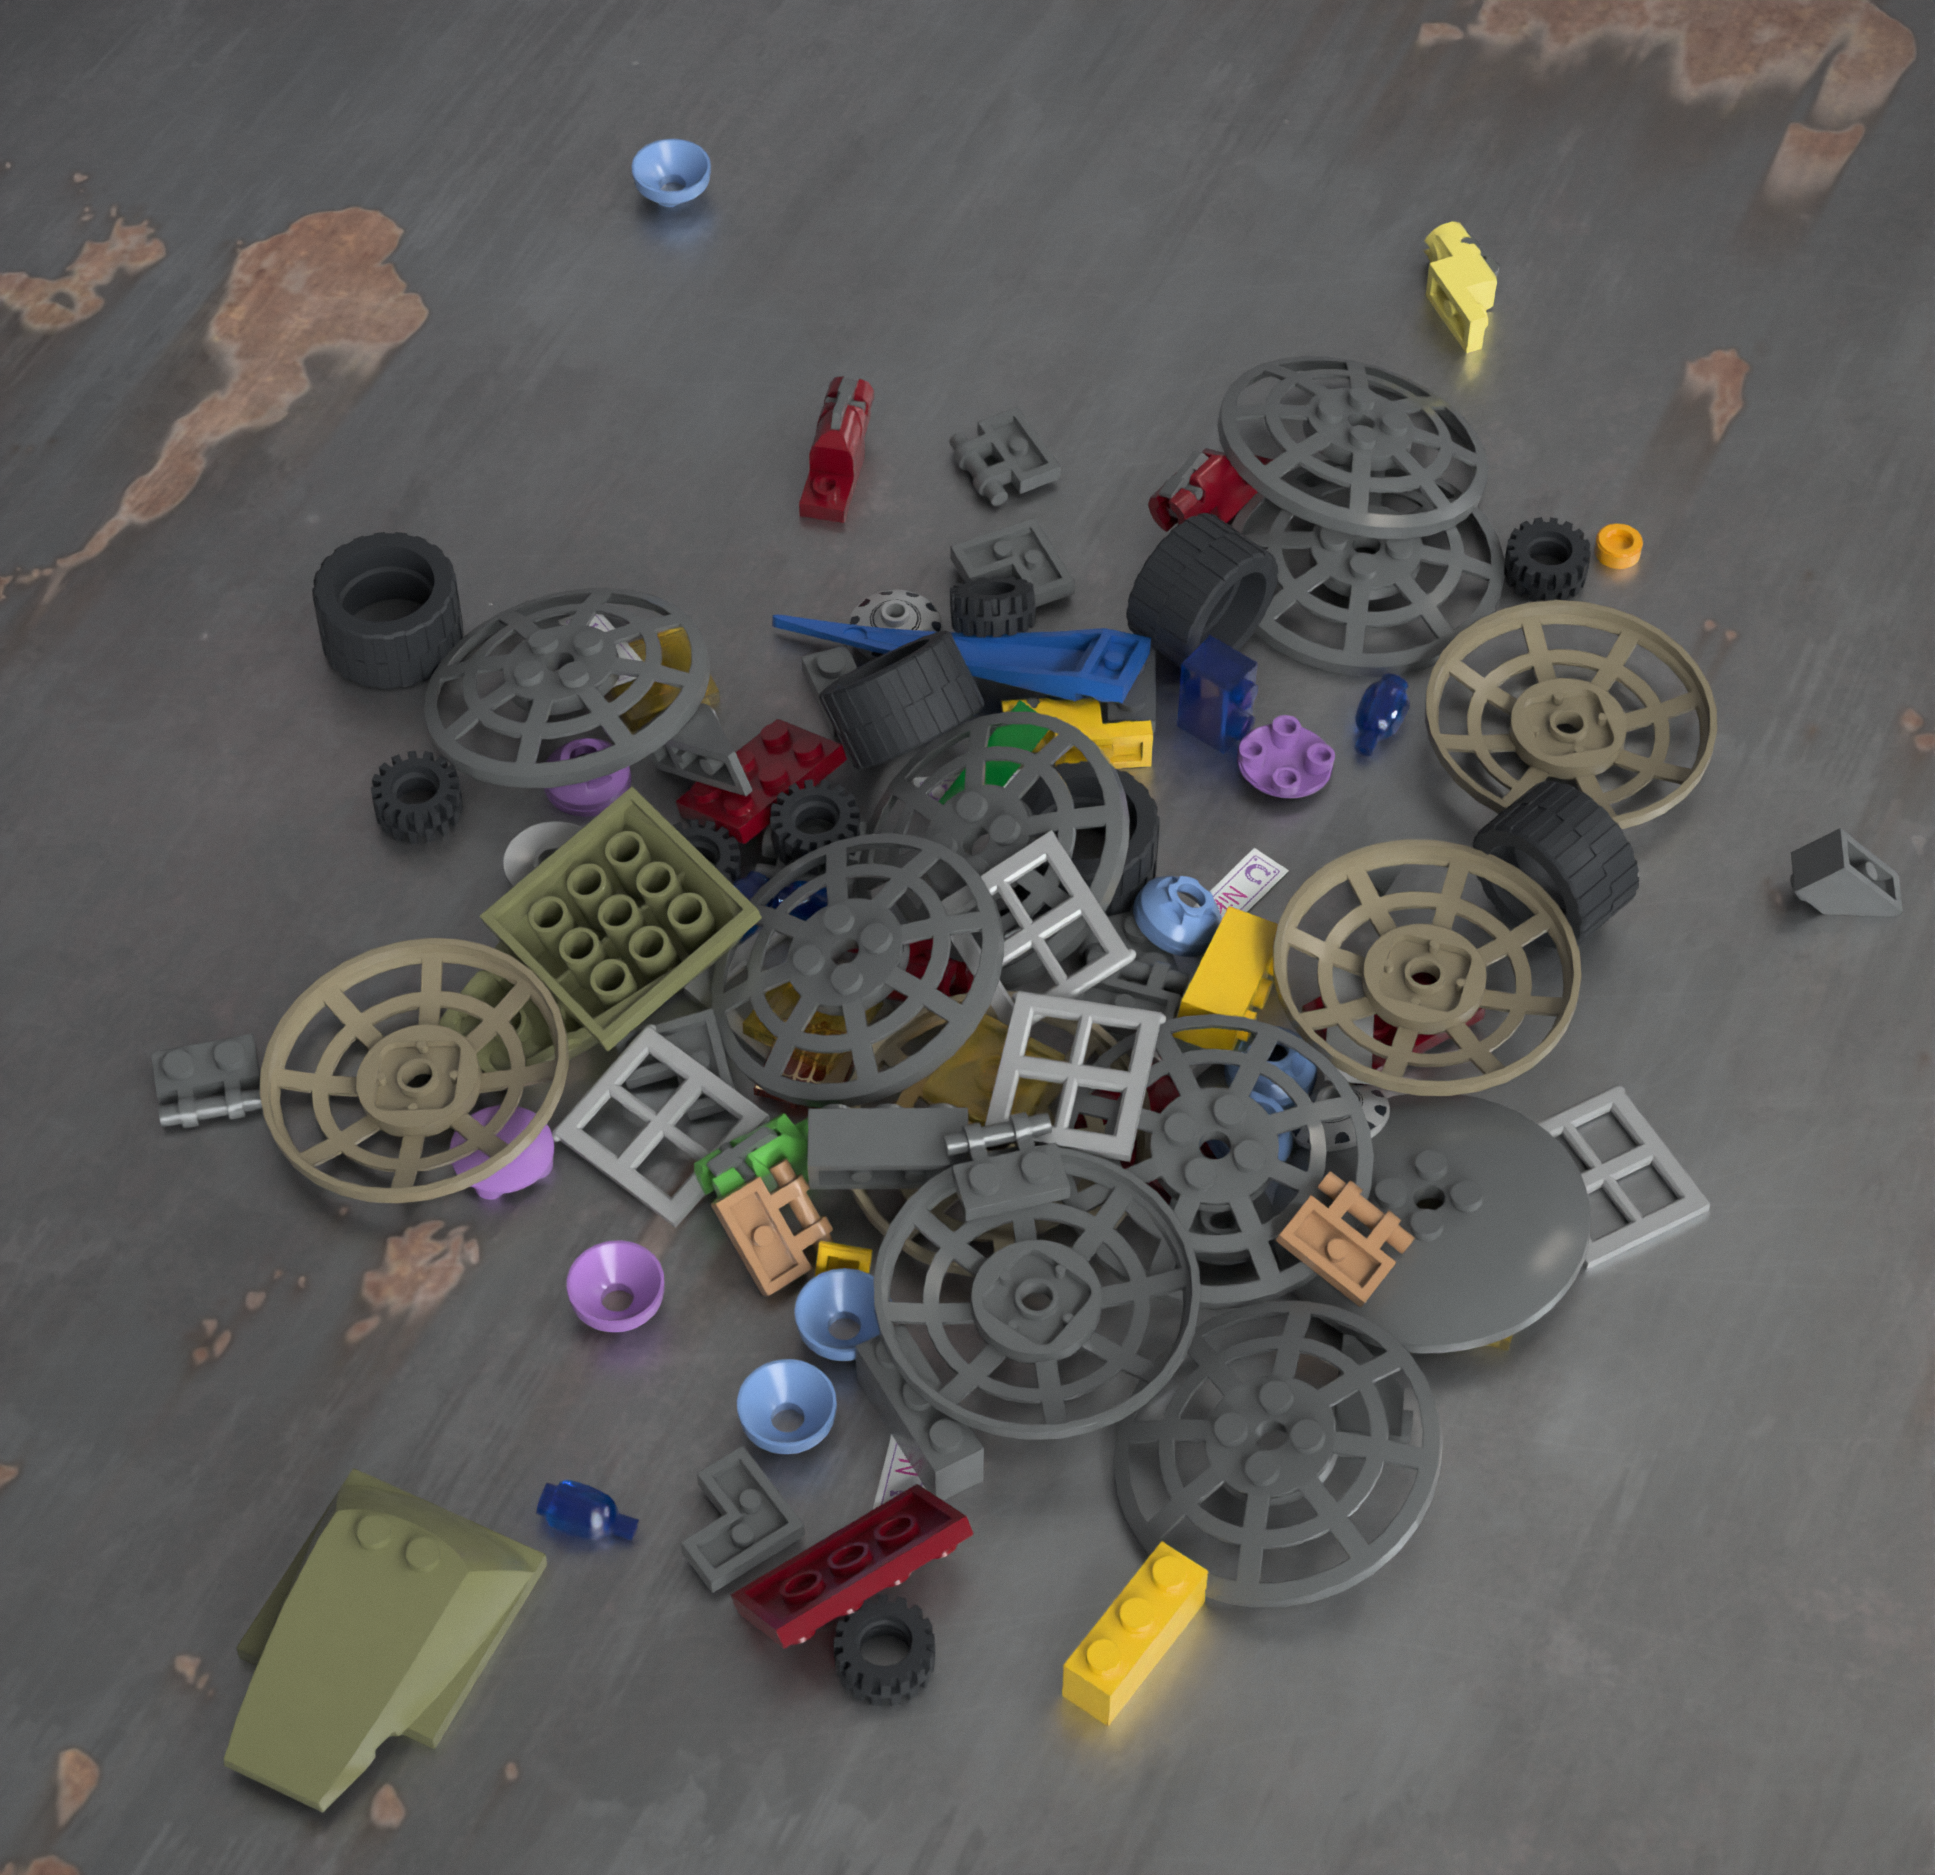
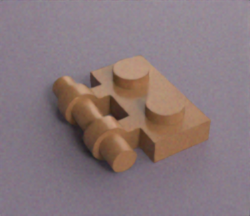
(761, 1233)
(1338, 1250)

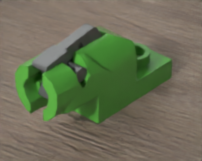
(754, 1155)

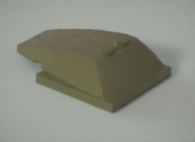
(609, 930)
(372, 1637)

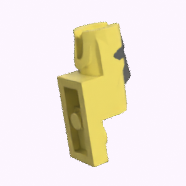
(1460, 283)

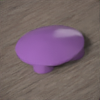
(1285, 759)
(526, 1169)

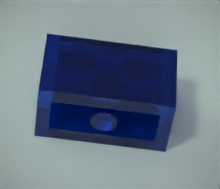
(1217, 694)

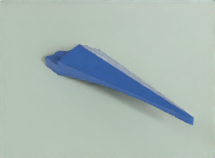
(1054, 663)

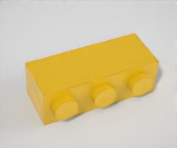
(1230, 978)
(1134, 1633)

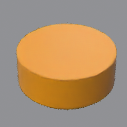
(1618, 546)

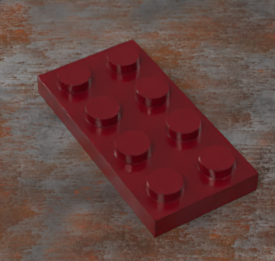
(852, 1566)

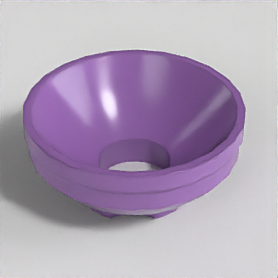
(590, 796)
(615, 1268)

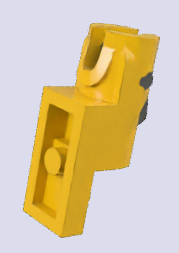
(1124, 743)

